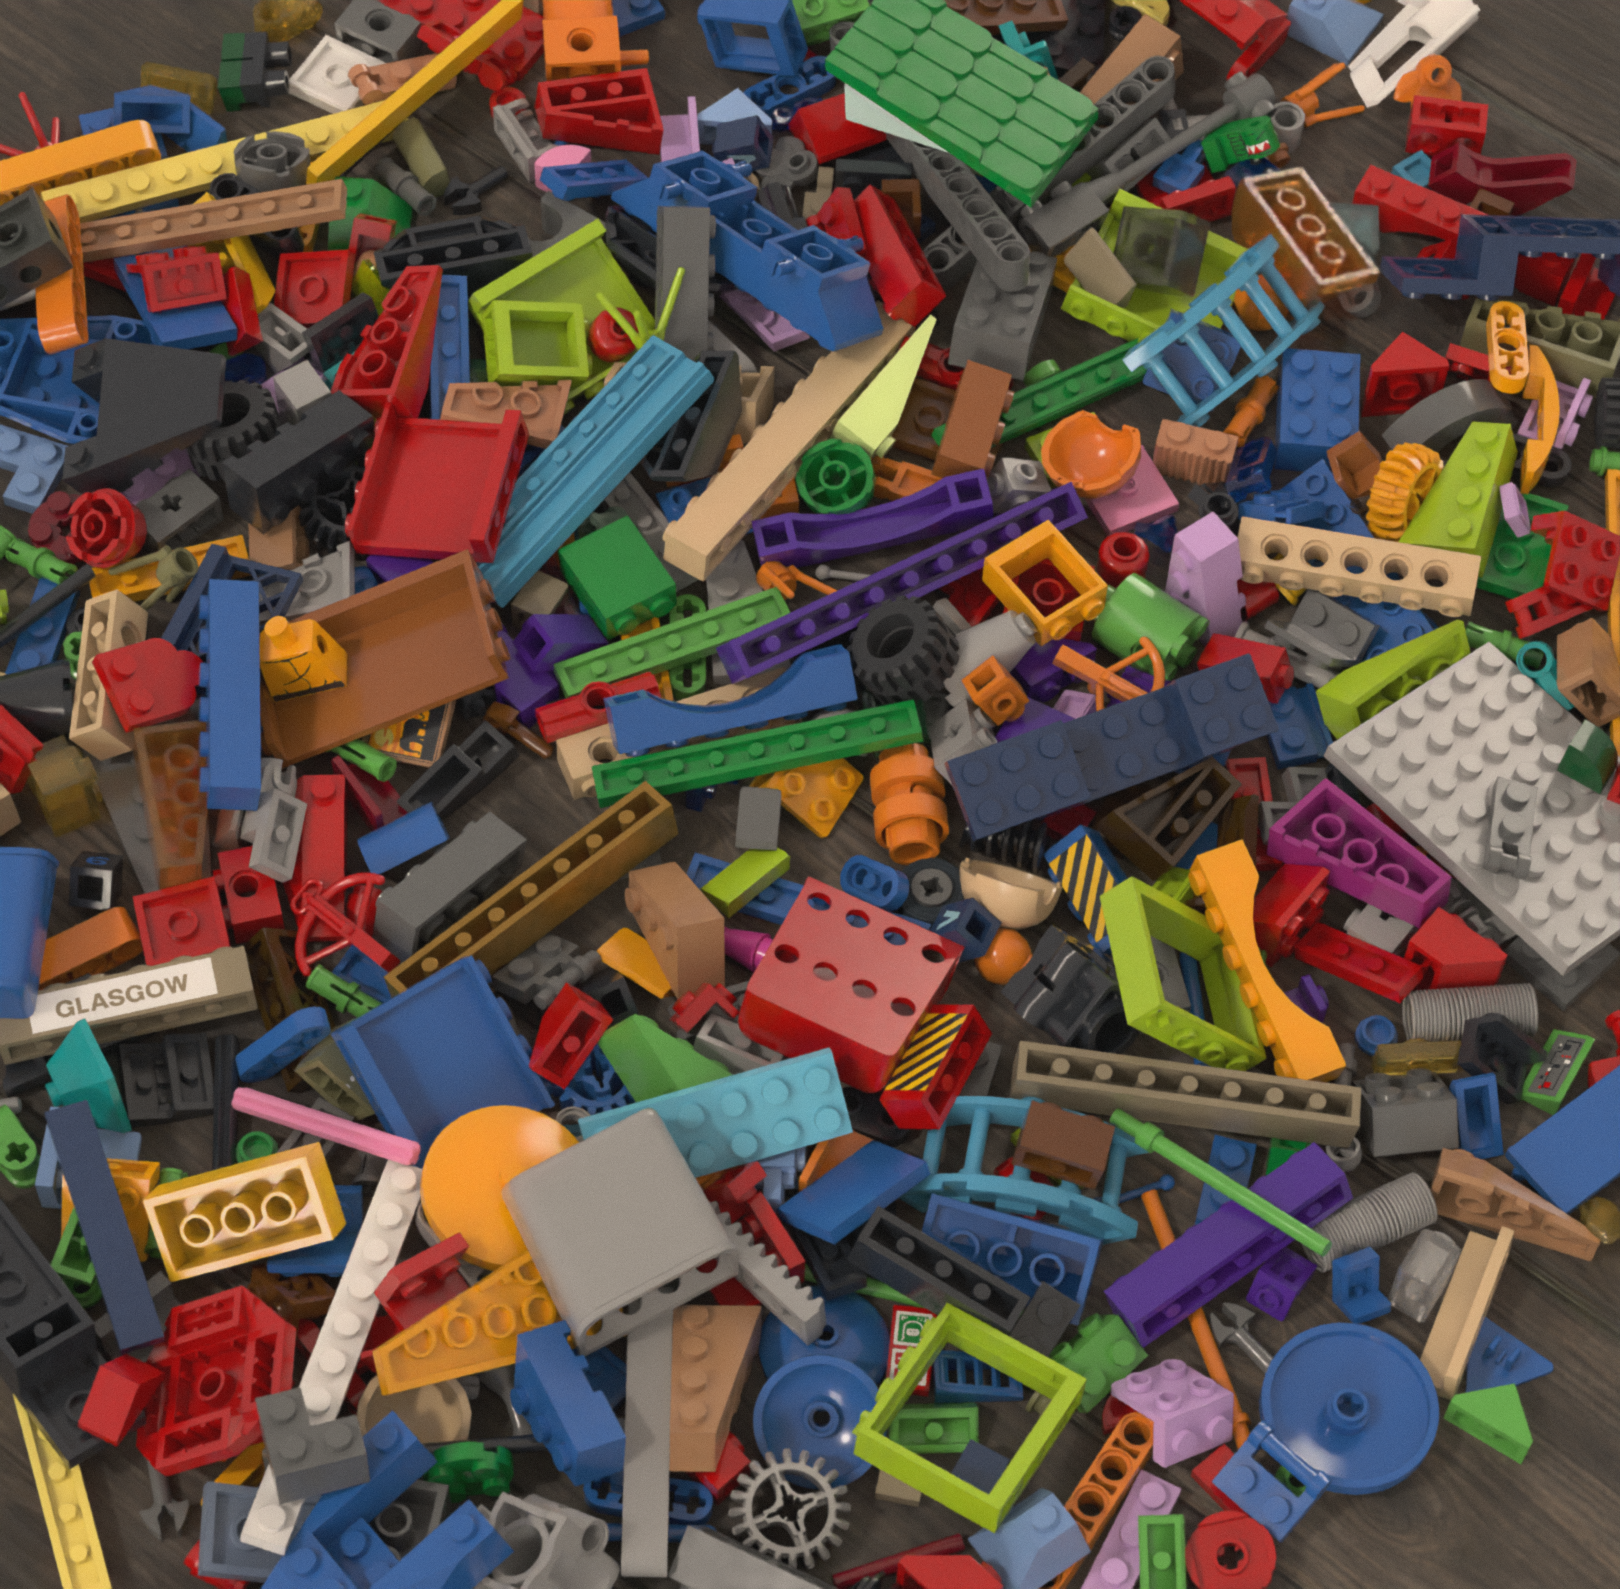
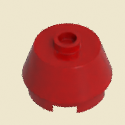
(106, 528)

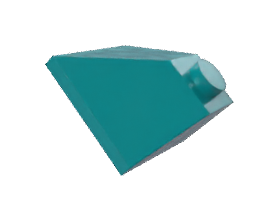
(83, 1074)

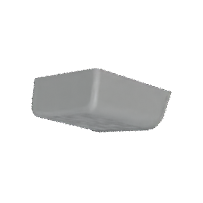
(615, 1226)

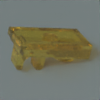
(200, 86)

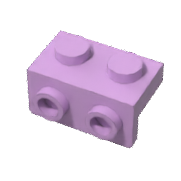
(1572, 403)

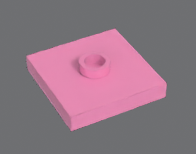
(1139, 500)

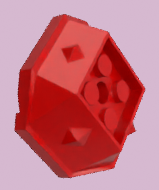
(215, 1365)

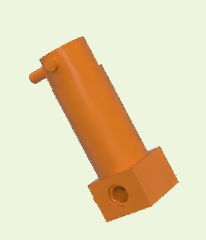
(583, 40)

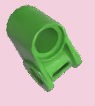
(14, 1148)

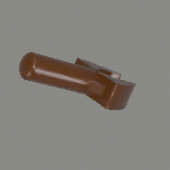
(504, 721)

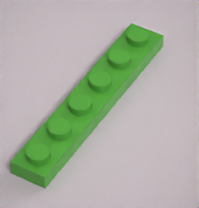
(670, 644)

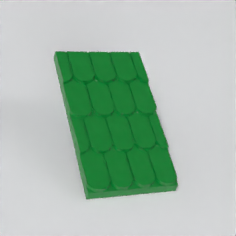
(960, 91)

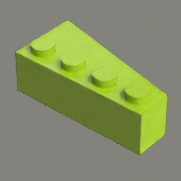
(1466, 497)

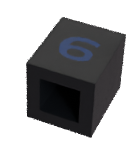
(95, 880)

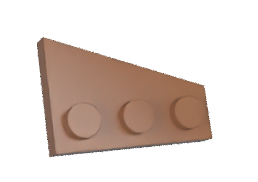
(487, 401)

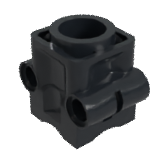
(1072, 995)

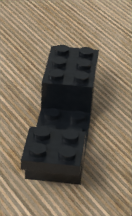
(46, 1345)

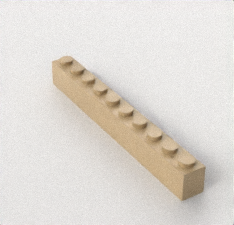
(775, 451)

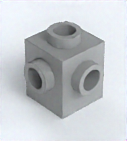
(1015, 483)

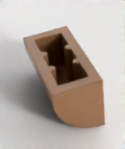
(282, 545)

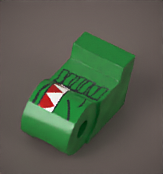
(1240, 141)

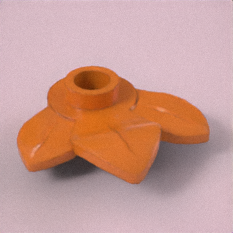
(1420, 81)

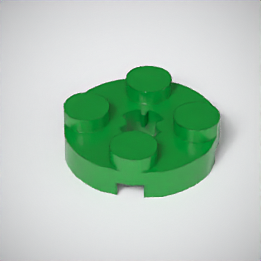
(471, 1470)

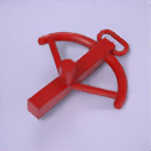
(318, 906)

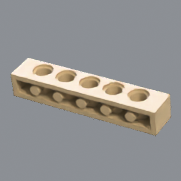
(1374, 556)
(586, 748)

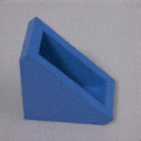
(161, 108)
(1478, 1115)

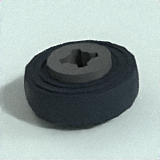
(934, 875)

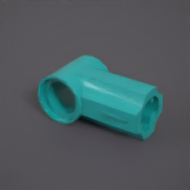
(1546, 677)

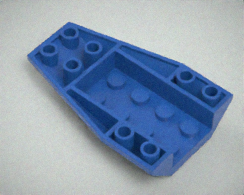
(39, 386)

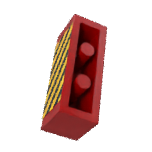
(935, 1066)

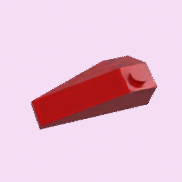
(397, 349)
(321, 845)

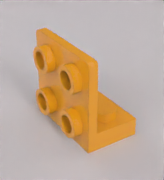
(815, 792)
(133, 1183)

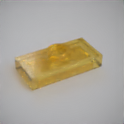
(1414, 1054)

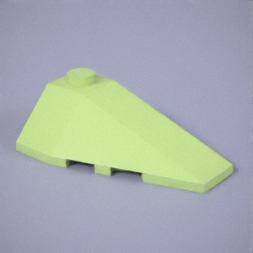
(879, 408)

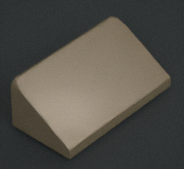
(1100, 270)

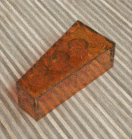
(171, 800)

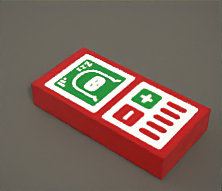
(905, 1332)

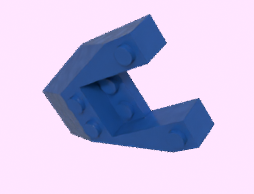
(344, 1552)

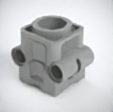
(551, 1547)

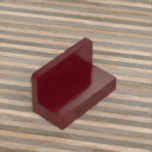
(369, 796)

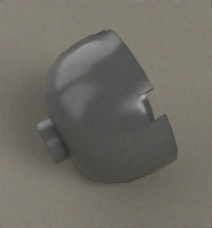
(272, 162)

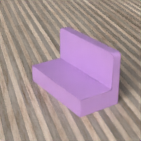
(680, 133)

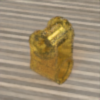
(285, 17)

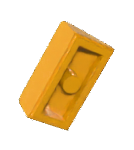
(634, 959)

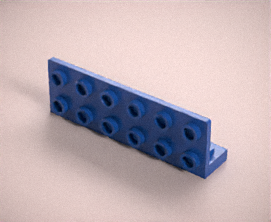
(1395, 623)

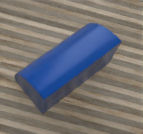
(403, 839)

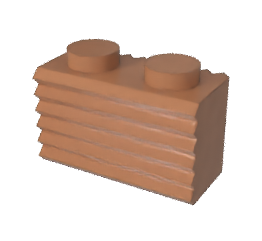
(1194, 452)

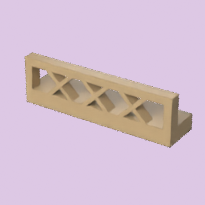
(1465, 1309)

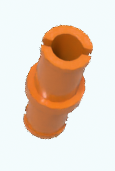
(1251, 410)

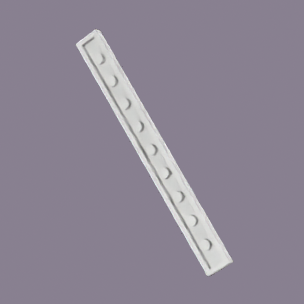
(342, 1336)

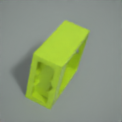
(499, 342)

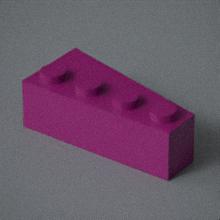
(1360, 854)

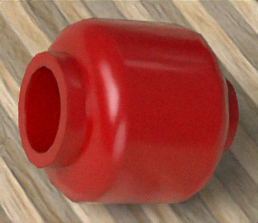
(608, 339)
(1121, 556)

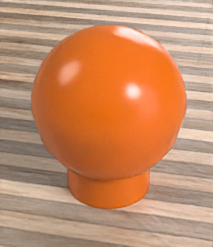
(1004, 957)

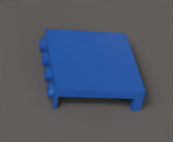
(440, 1055)

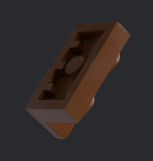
(292, 1297)

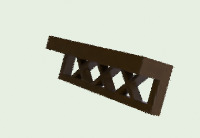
(276, 991)

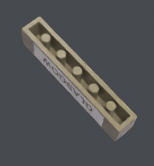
(133, 1002)

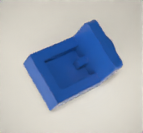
(1357, 1286)

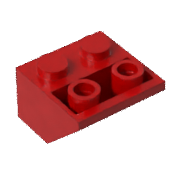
(1288, 907)
(1454, 954)

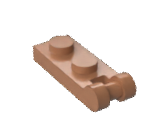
(382, 80)

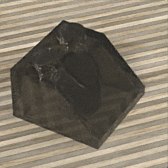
(1162, 249)

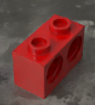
(1442, 123)

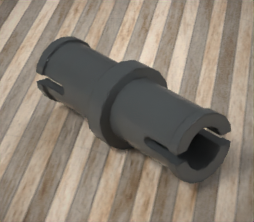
(405, 186)

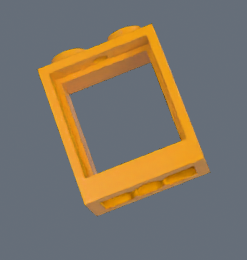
(1026, 552)

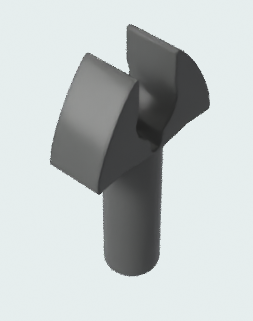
(1247, 1343)
(164, 1502)

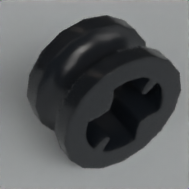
(1120, 15)

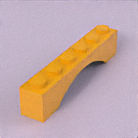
(1298, 1042)

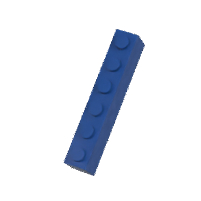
(232, 695)

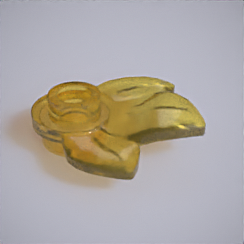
(1601, 1219)

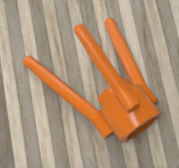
(1308, 101)
(776, 575)

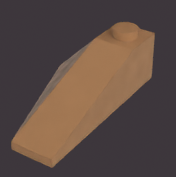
(1489, 1199)

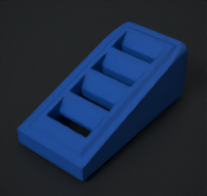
(961, 1392)

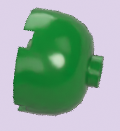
(836, 478)

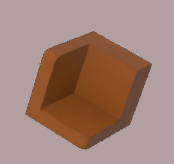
(1354, 465)

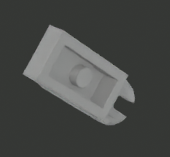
(277, 822)

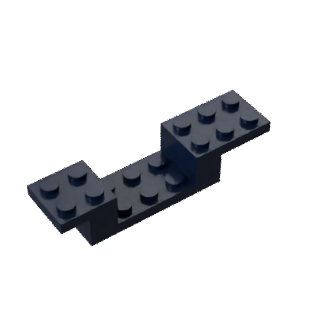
(1490, 250)
(1111, 748)

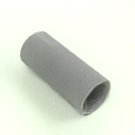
(1437, 1019)
(1401, 1209)

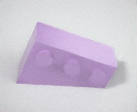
(1206, 574)

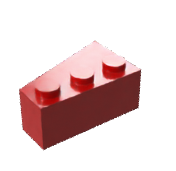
(602, 111)

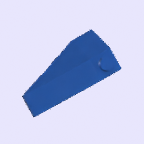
(1017, 1247)

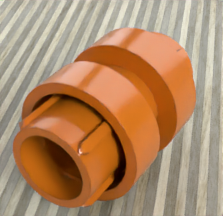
(908, 804)

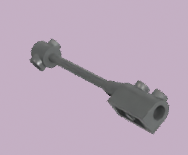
(1079, 208)

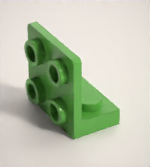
(819, 16)

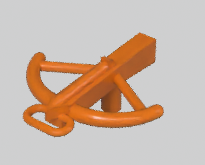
(1104, 680)

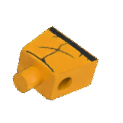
(300, 659)

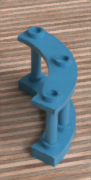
(1216, 299)
(1018, 1191)

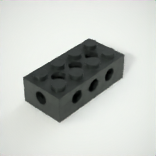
(29, 246)

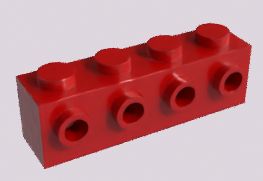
(896, 259)

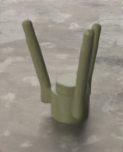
(173, 570)

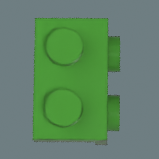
(1101, 1354)

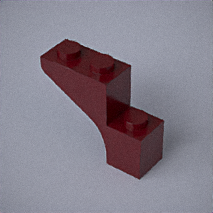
(1523, 180)

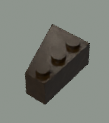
(1170, 818)

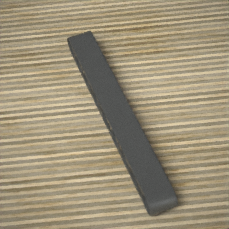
(1096, 144)

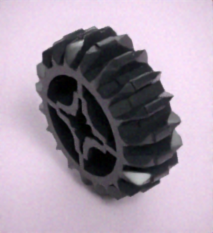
(327, 510)

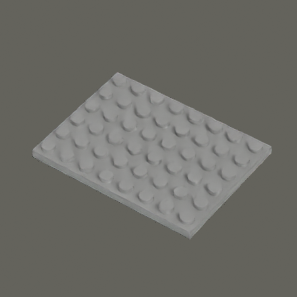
(1434, 774)

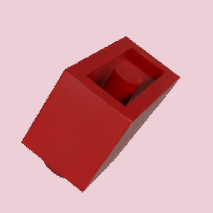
(568, 1035)

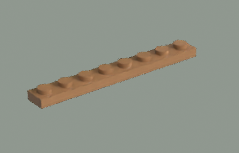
(214, 220)

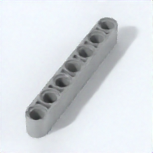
(647, 1447)

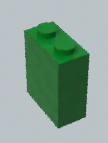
(618, 578)

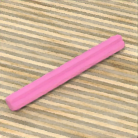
(326, 1126)

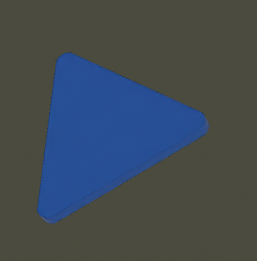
(1502, 1360)

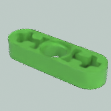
(698, 667)

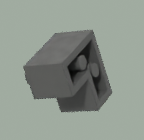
(308, 1457)

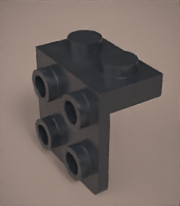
(869, 167)

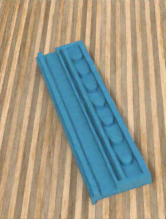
(592, 459)

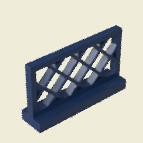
(218, 564)

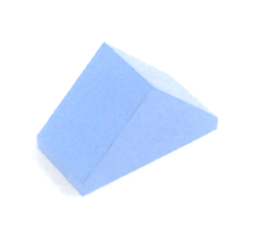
(729, 108)

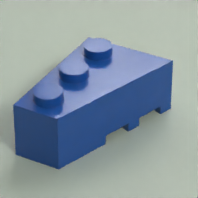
(563, 1408)

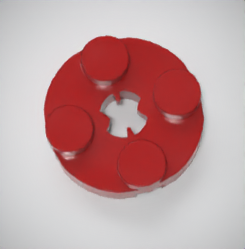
(1225, 1530)

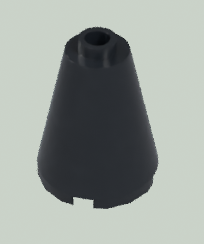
(40, 698)

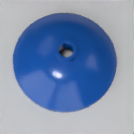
(856, 1331)
(787, 1410)

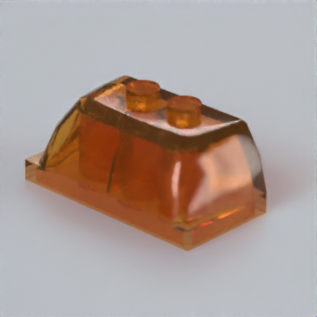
(1315, 248)

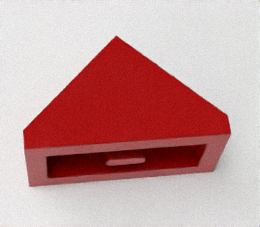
(119, 1397)

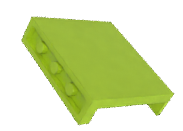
(563, 274)
(1147, 308)

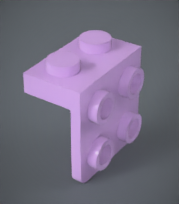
(1186, 1408)

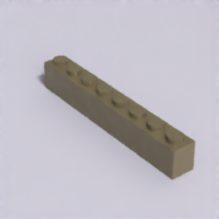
(1187, 1094)

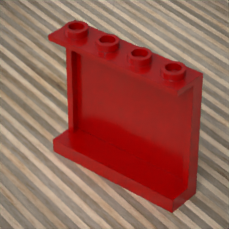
(436, 486)

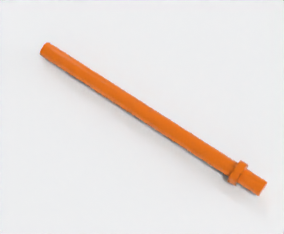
(1199, 1322)

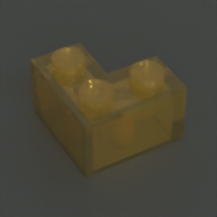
(64, 786)

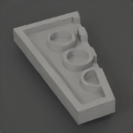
(728, 583)

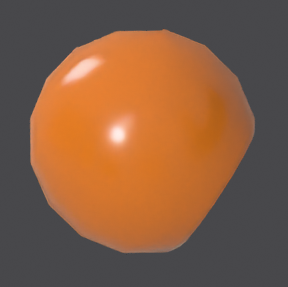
(1091, 455)

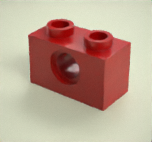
(250, 913)

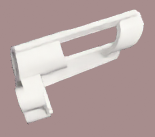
(1426, 21)

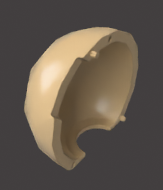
(1009, 893)
(430, 1411)

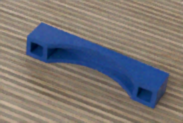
(812, 682)

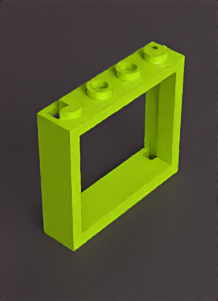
(1132, 915)
(1002, 1353)

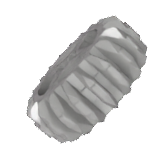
(776, 1474)

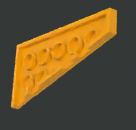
(471, 1330)

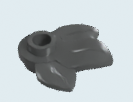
(790, 164)

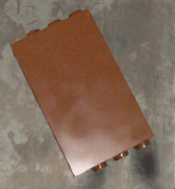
(407, 652)

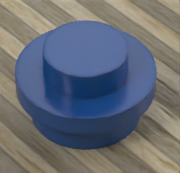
(1375, 1031)

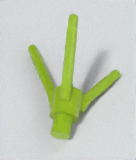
(644, 335)

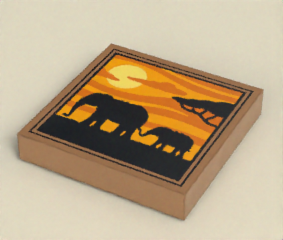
(416, 740)

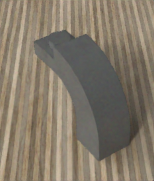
(1449, 414)

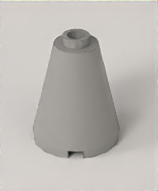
(1004, 637)

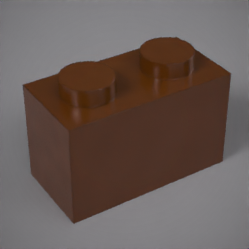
(1063, 1144)

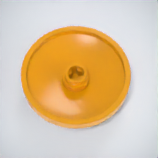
(471, 1166)

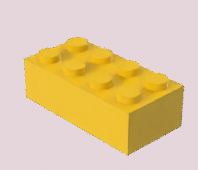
(244, 1212)

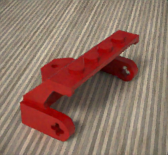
(1242, 23)

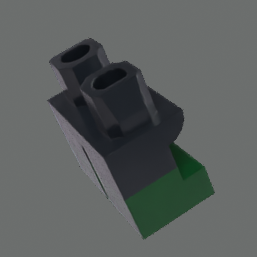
(249, 70)

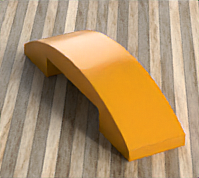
(1542, 387)

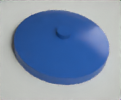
(1351, 1405)

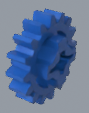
(586, 1092)

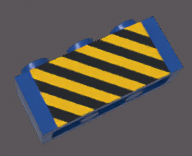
(1086, 872)

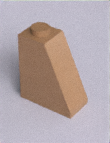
(1589, 671)

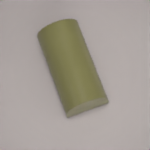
(421, 156)

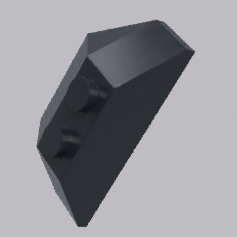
(467, 247)
(634, 249)
(702, 434)

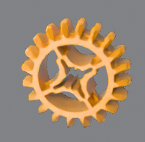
(1401, 489)

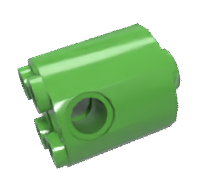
(1146, 610)

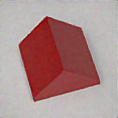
(827, 131)
(1403, 377)

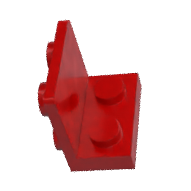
(1208, 200)
(180, 280)
(1580, 559)
(769, 1231)
(423, 1282)

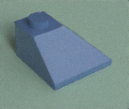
(1332, 26)
(1032, 1542)

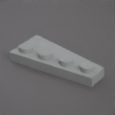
(323, 583)

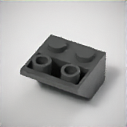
(1407, 1113)

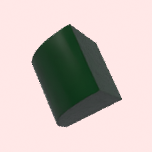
(1590, 758)

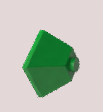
(368, 198)

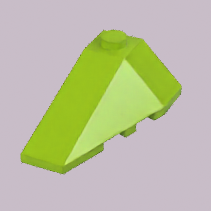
(1386, 678)

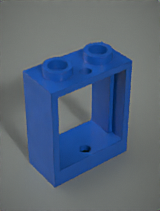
(777, 55)

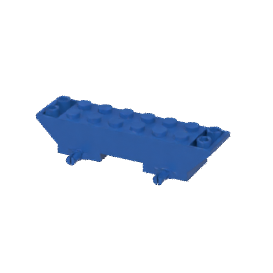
(795, 272)

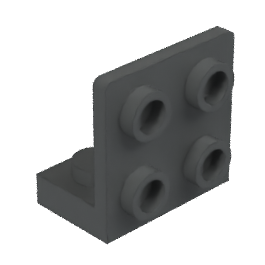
(1326, 631)

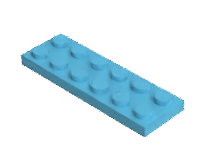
(747, 1113)

